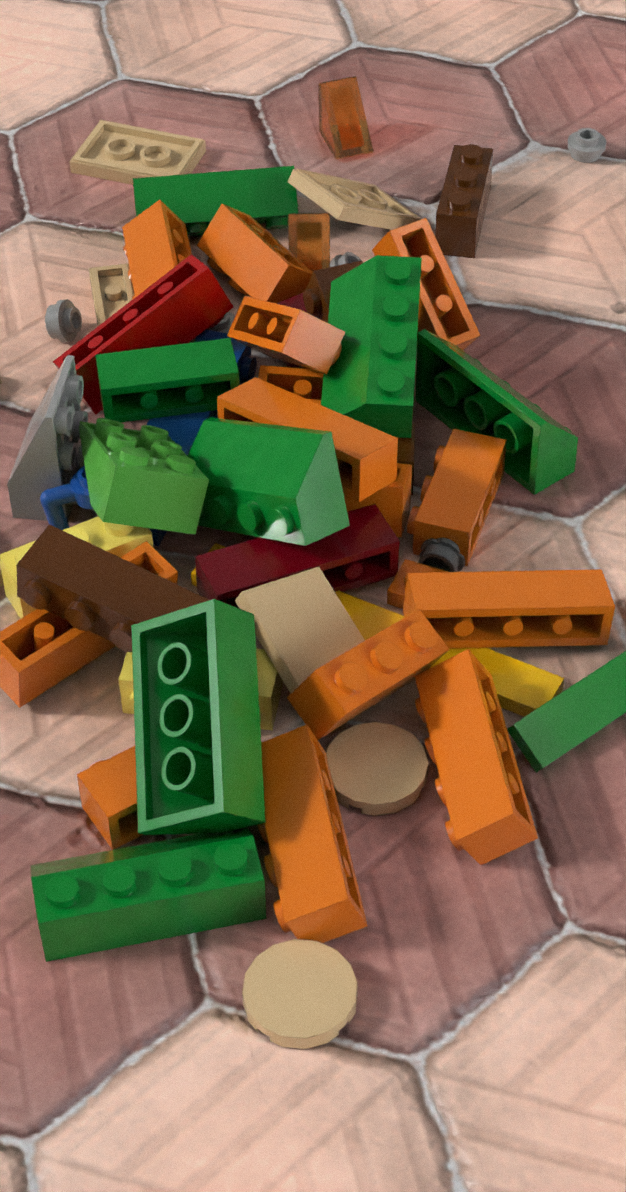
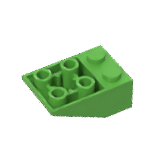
(141, 477)

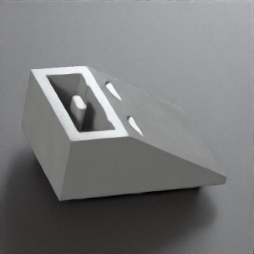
(50, 446)

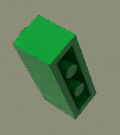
(166, 379)

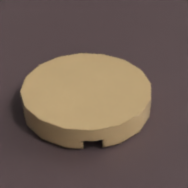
(377, 767)
(300, 993)

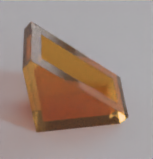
(343, 118)
(310, 239)

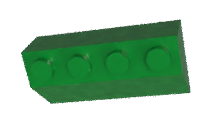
(197, 197)
(378, 353)
(478, 401)
(269, 480)
(197, 721)
(148, 892)

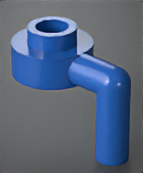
(54, 498)

